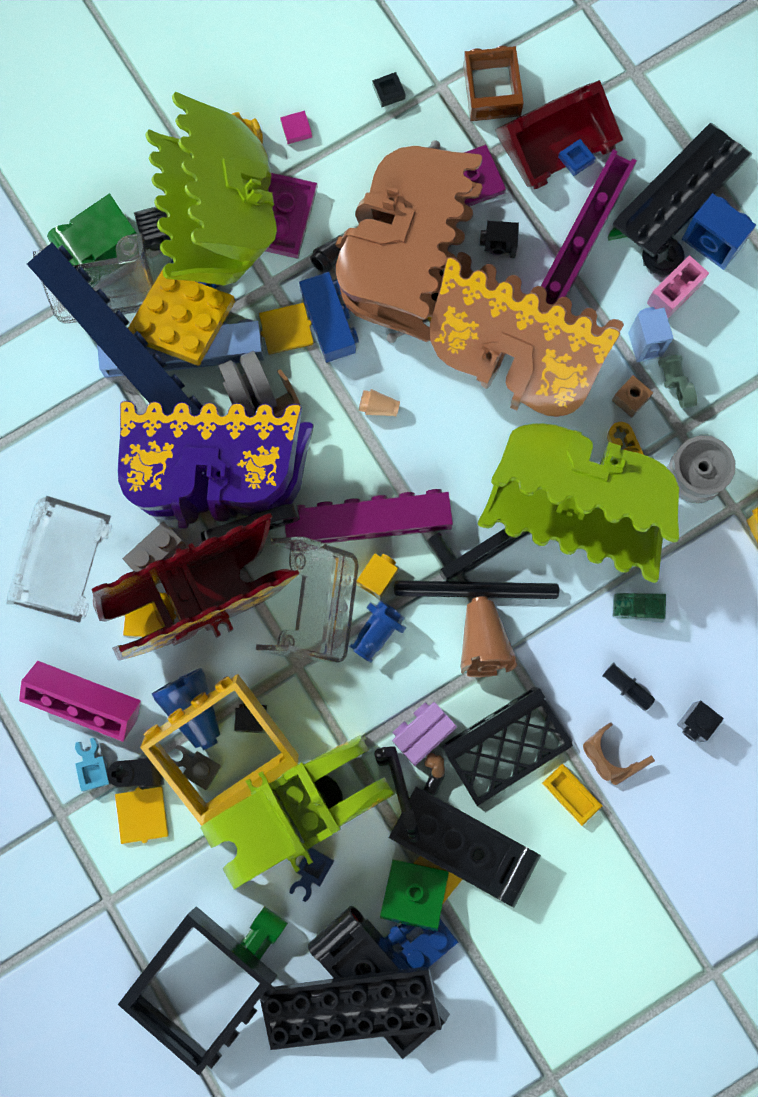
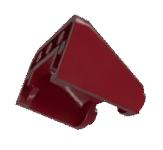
(541, 134)

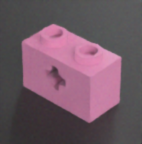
(678, 286)

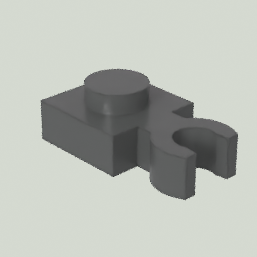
(199, 768)

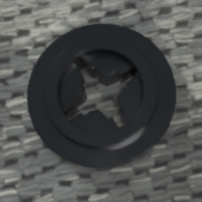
(674, 256)

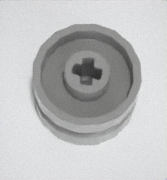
(247, 385)
(712, 458)

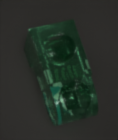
(640, 606)

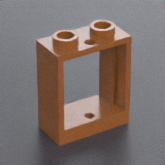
(496, 106)

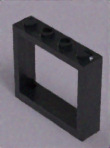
(163, 1028)

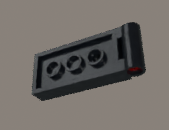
(450, 840)
(355, 941)

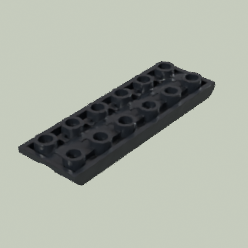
(681, 189)
(351, 1008)

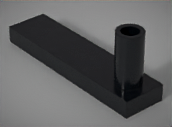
(454, 566)

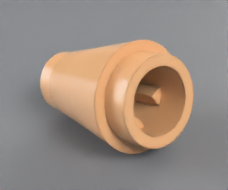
(378, 404)

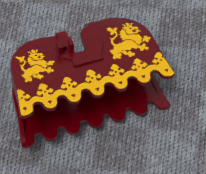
(200, 585)

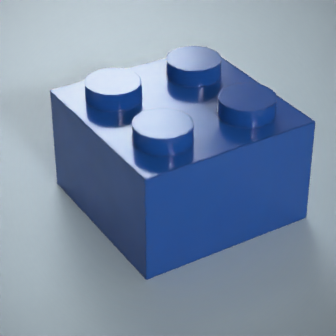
(718, 231)

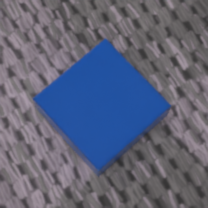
(577, 157)

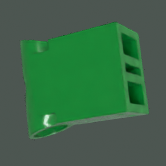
(93, 232)

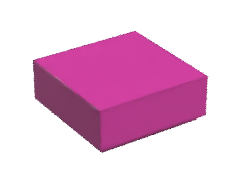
(296, 127)

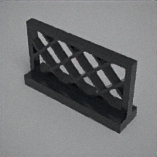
(497, 722)

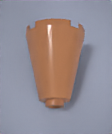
(485, 641)

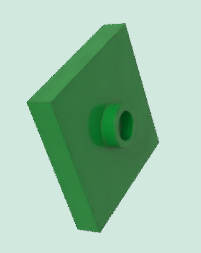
(414, 895)

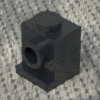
(500, 237)
(245, 721)

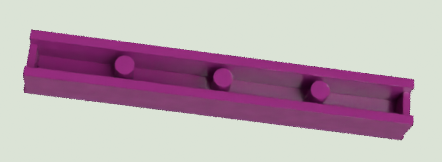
(587, 227)

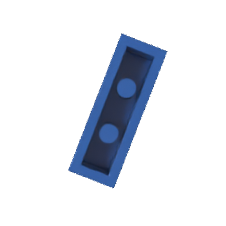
(328, 316)

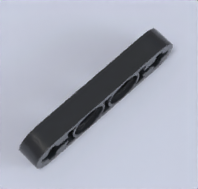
(281, 516)

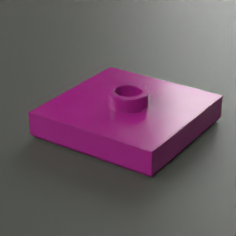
(486, 175)

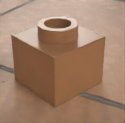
(626, 401)

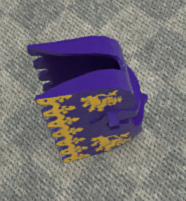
(210, 461)

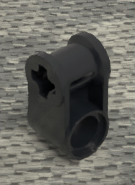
(141, 773)

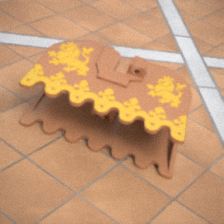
(551, 347)

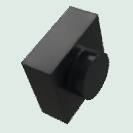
(388, 89)

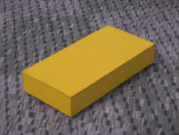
(571, 794)

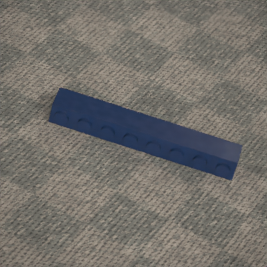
(109, 329)

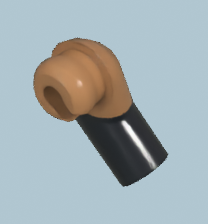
(437, 774)

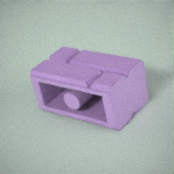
(423, 732)

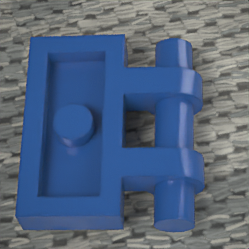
(425, 948)

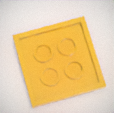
(181, 317)

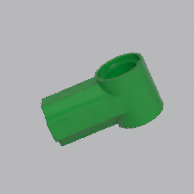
(263, 932)

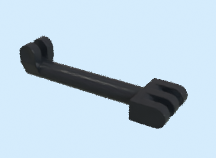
(389, 756)

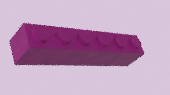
(373, 518)

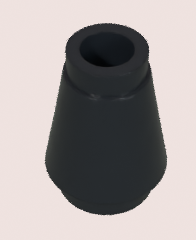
(326, 255)

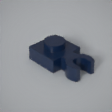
(312, 872)

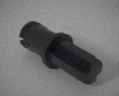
(628, 687)

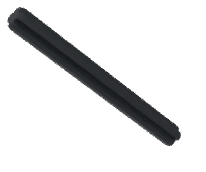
(476, 589)

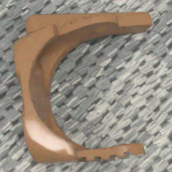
(604, 768)

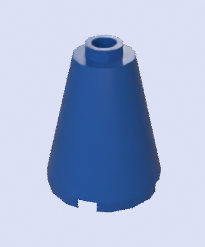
(204, 727)

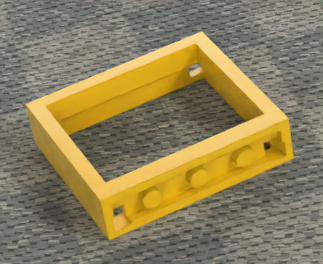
(239, 791)

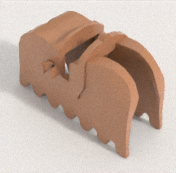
(404, 236)

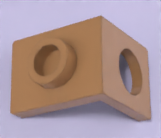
(286, 399)

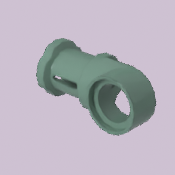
(675, 379)

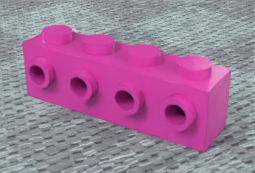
(79, 700)

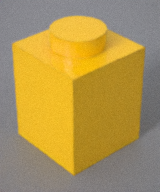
(377, 575)

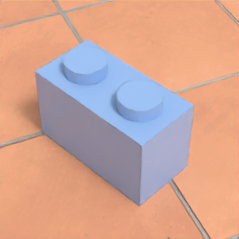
(650, 334)

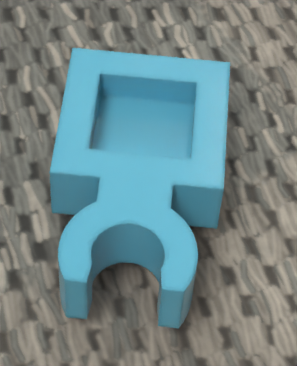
(93, 769)

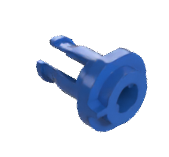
(377, 629)

